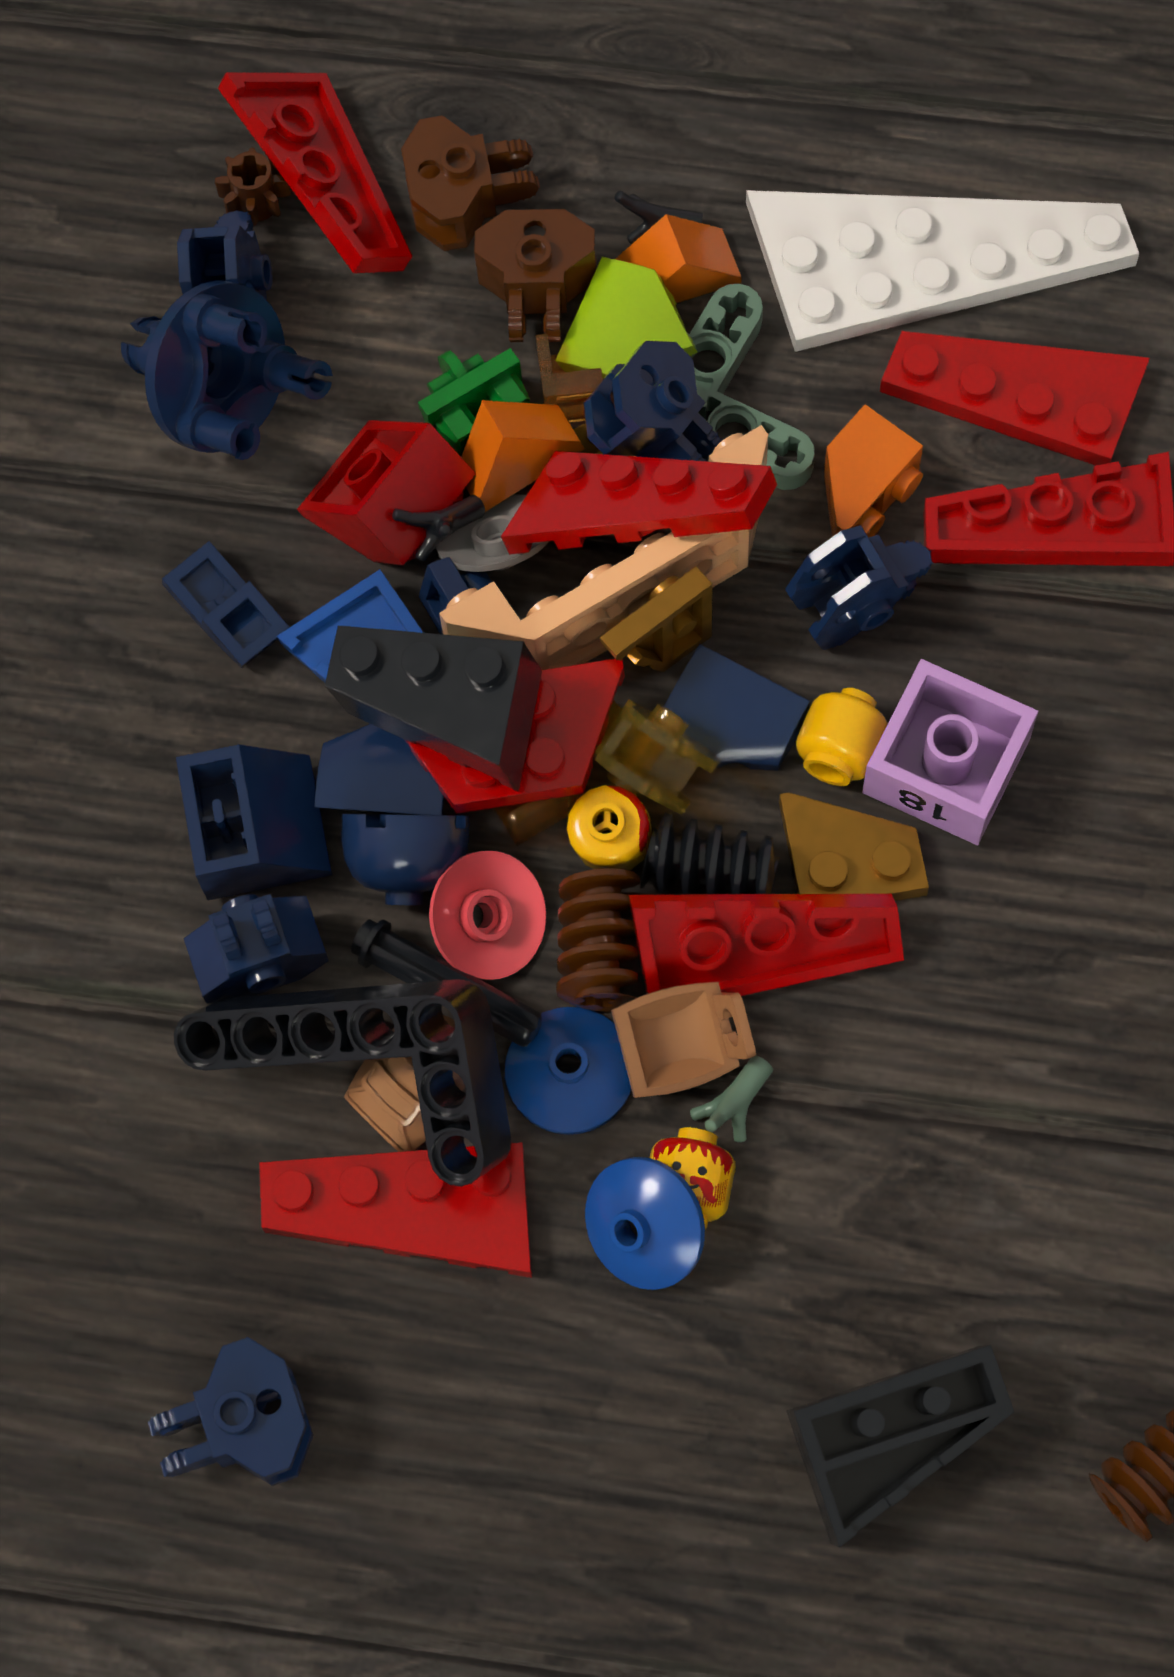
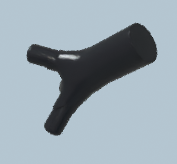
(650, 213)
(441, 522)

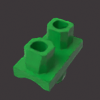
(462, 388)

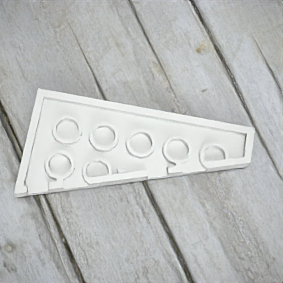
(894, 260)

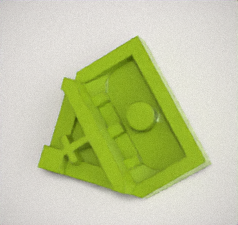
(619, 314)

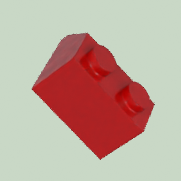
(382, 471)

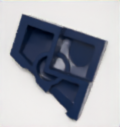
(737, 711)
(375, 774)

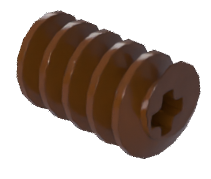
(594, 937)
(1142, 1483)

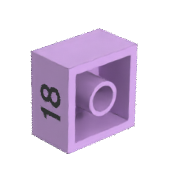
(949, 751)

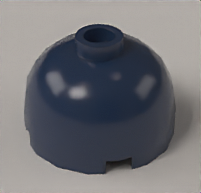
(402, 852)

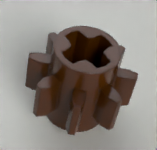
(252, 186)

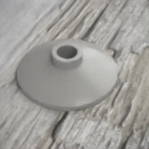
(480, 545)

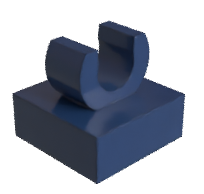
(443, 583)

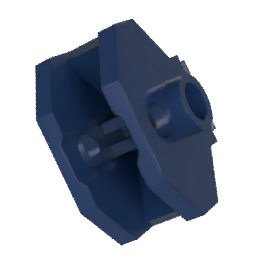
(223, 254)
(652, 408)
(855, 583)
(255, 946)
(235, 1417)

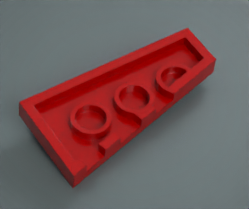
(320, 158)
(1079, 520)
(402, 1207)

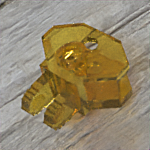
(652, 753)

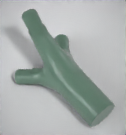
(735, 1100)

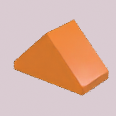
(686, 255)
(513, 445)

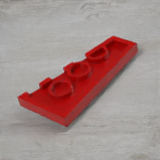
(1029, 392)
(635, 496)
(762, 938)

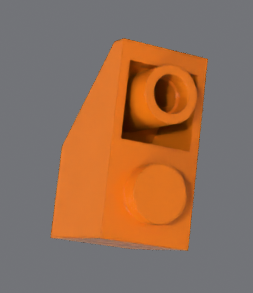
(869, 470)

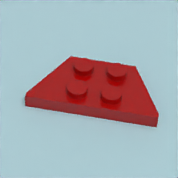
(561, 745)

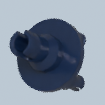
(219, 368)

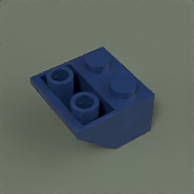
(252, 819)

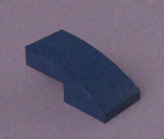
(224, 605)

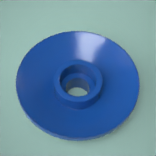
(573, 1100)
(665, 1217)

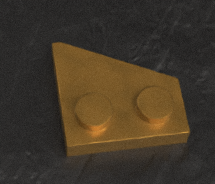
(667, 625)
(850, 851)

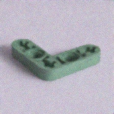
(711, 386)

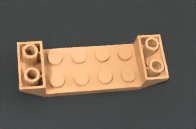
(570, 627)

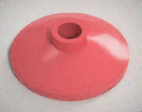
(511, 915)

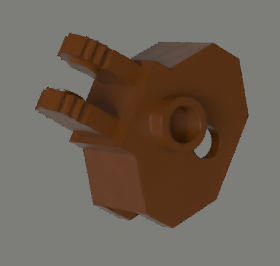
(453, 179)
(535, 270)

